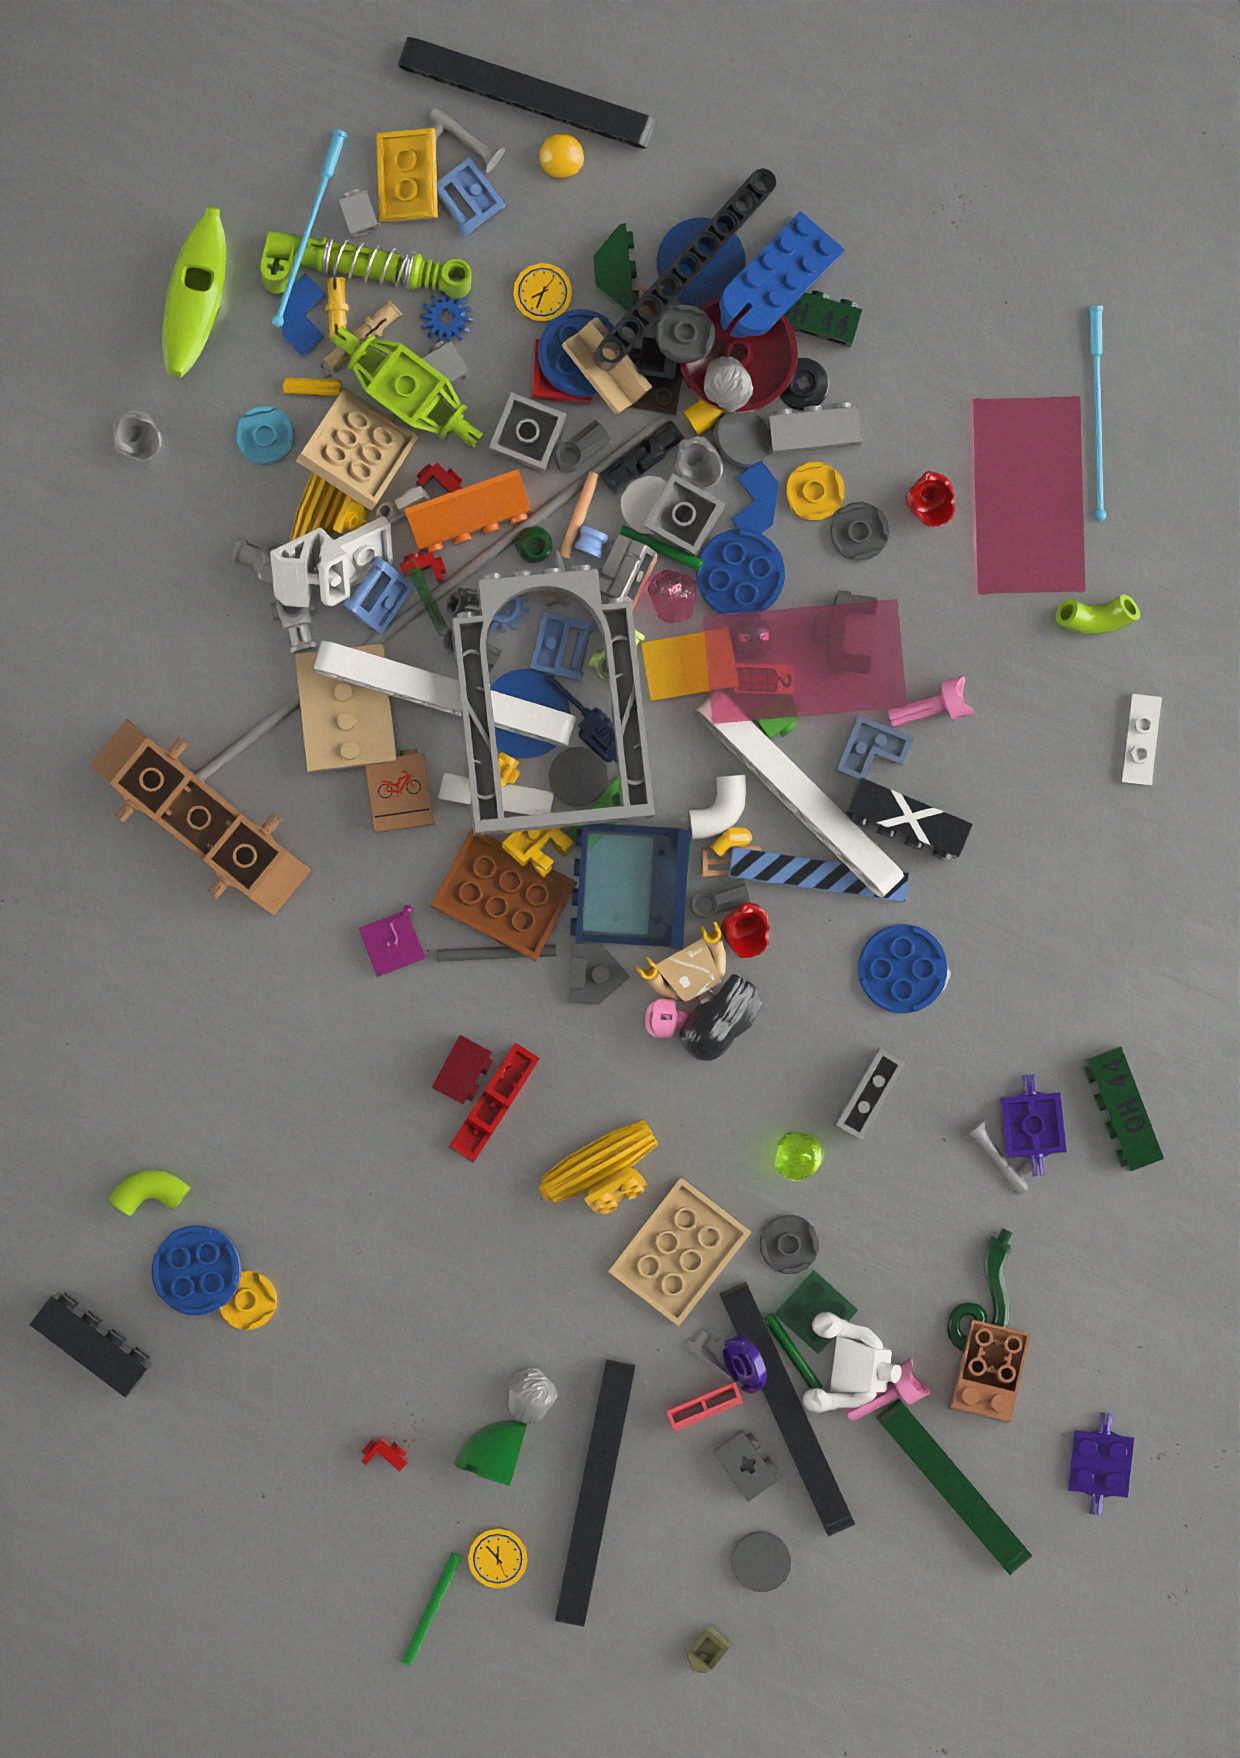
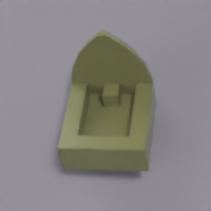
(707, 1651)

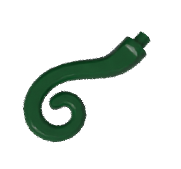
(994, 1261)

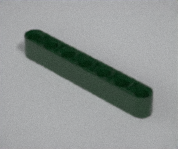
(954, 1486)

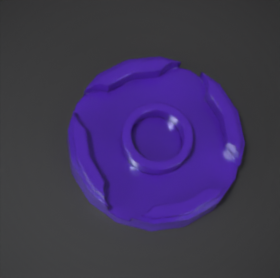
(745, 1364)

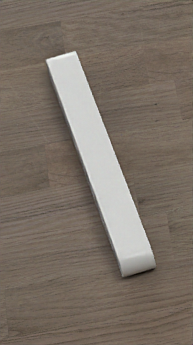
(439, 692)
(806, 801)

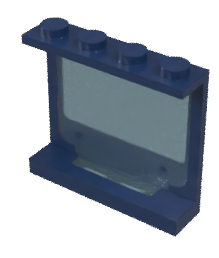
(631, 885)

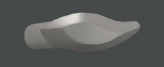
(555, 598)
(698, 1349)

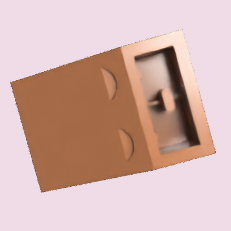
(990, 1371)

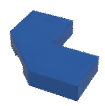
(296, 326)
(763, 490)

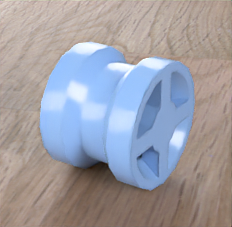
(591, 542)

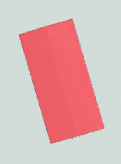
(707, 1413)

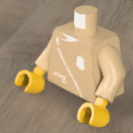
(691, 970)

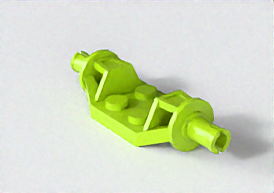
(407, 386)

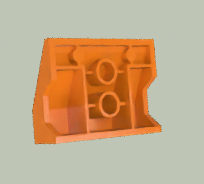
(469, 511)

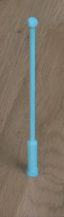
(326, 172)
(1096, 352)

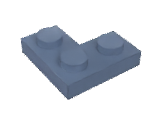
(872, 739)

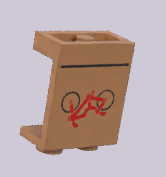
(400, 793)

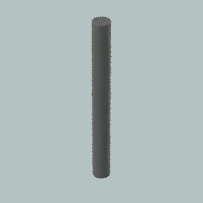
(488, 953)

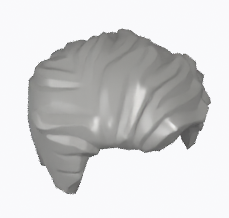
(727, 383)
(136, 436)
(699, 462)
(530, 1395)

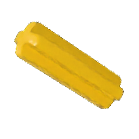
(312, 386)

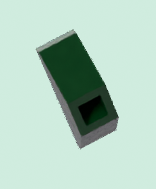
(615, 270)

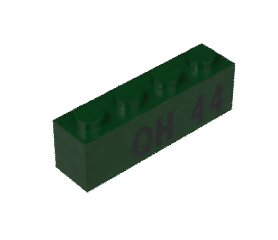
(824, 318)
(1124, 1109)

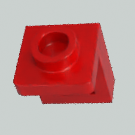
(448, 480)
(424, 562)
(393, 1453)

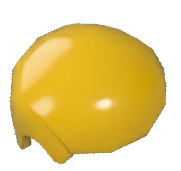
(561, 155)

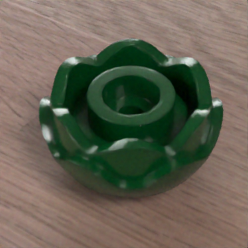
(527, 538)

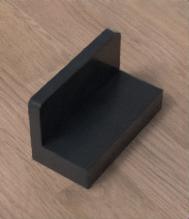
(654, 362)

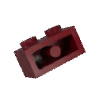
(462, 1070)

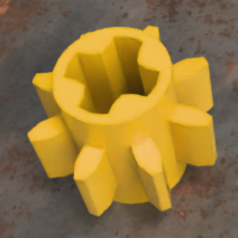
(507, 769)

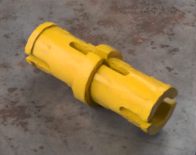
(336, 305)

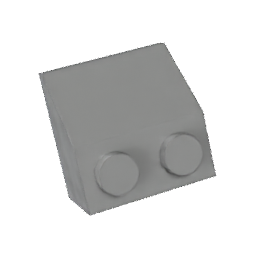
(684, 515)

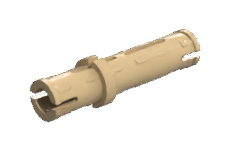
(372, 326)

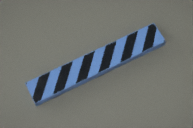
(805, 873)

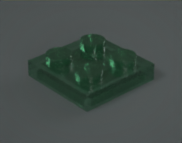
(808, 1301)

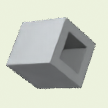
(358, 213)

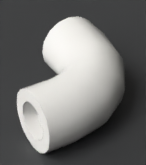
(724, 811)

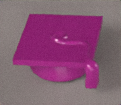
(392, 942)

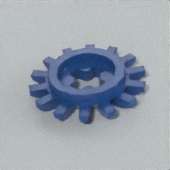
(456, 325)

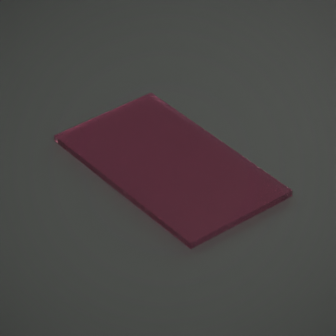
(1028, 495)
(804, 661)

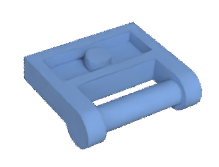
(476, 193)
(385, 599)
(552, 644)

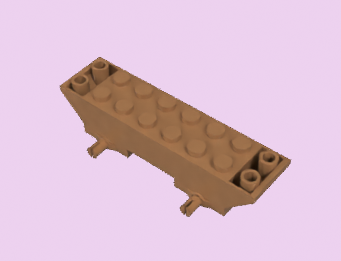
(199, 817)

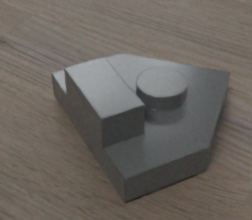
(593, 974)

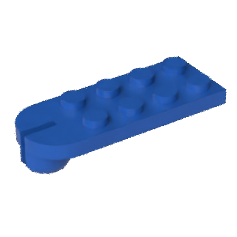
(778, 277)

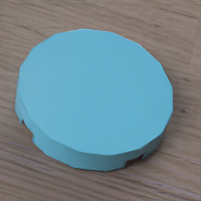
(265, 435)

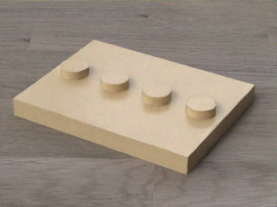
(357, 448)
(343, 721)
(679, 1251)

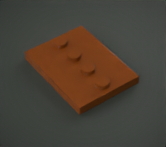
(502, 897)

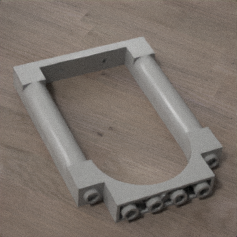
(618, 637)

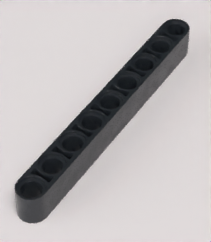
(527, 93)
(692, 257)
(789, 1413)
(595, 1493)

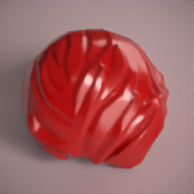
(932, 499)
(746, 930)

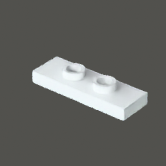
(1141, 739)

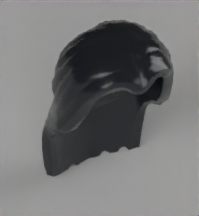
(721, 1019)

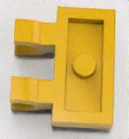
(526, 847)

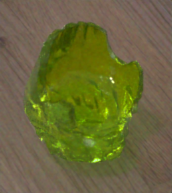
(799, 1155)

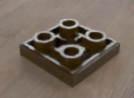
(664, 393)

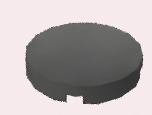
(685, 334)
(742, 438)
(859, 531)
(578, 776)
(789, 1244)
(761, 1561)

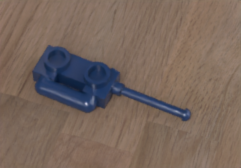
(594, 723)

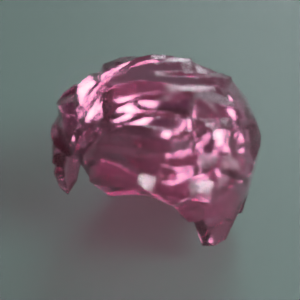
(672, 595)

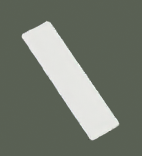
(514, 797)

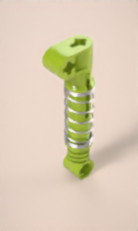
(360, 261)

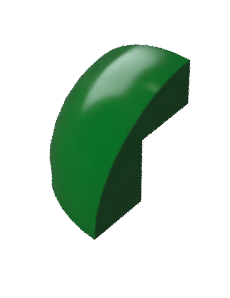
(493, 1451)

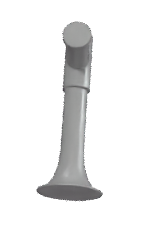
(444, 122)
(1014, 1177)

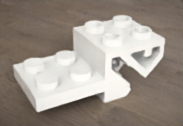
(328, 563)

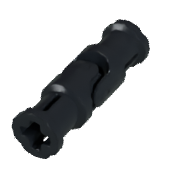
(657, 449)

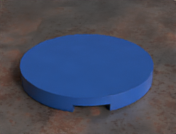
(715, 275)
(555, 361)
(740, 572)
(534, 688)
(902, 968)
(196, 1270)

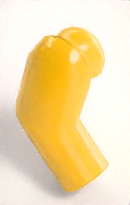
(731, 838)

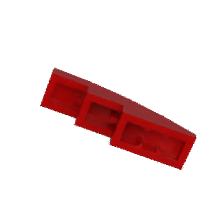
(494, 1103)

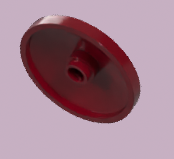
(766, 357)

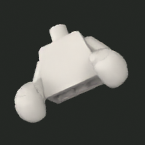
(859, 1366)

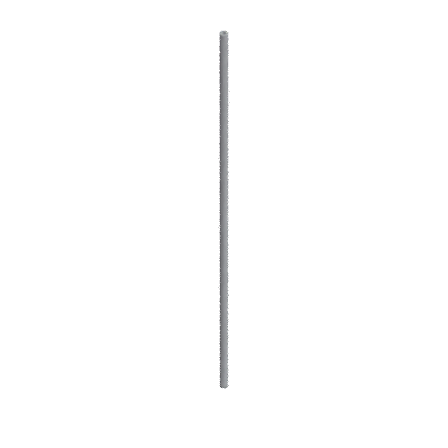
(442, 589)

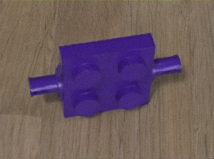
(1033, 1125)
(1101, 1463)

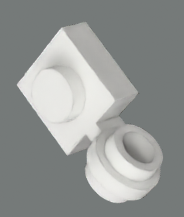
(409, 498)

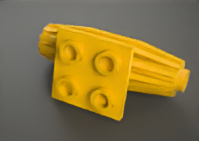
(327, 508)
(602, 1169)

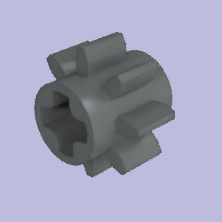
(463, 601)

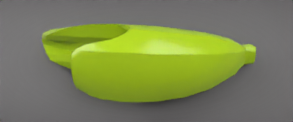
(194, 293)

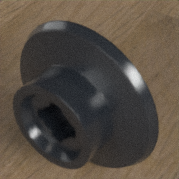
(811, 395)

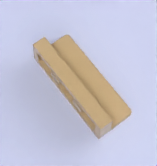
(617, 386)

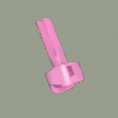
(949, 700)
(673, 1019)
(907, 1387)

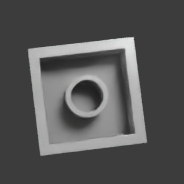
(527, 432)

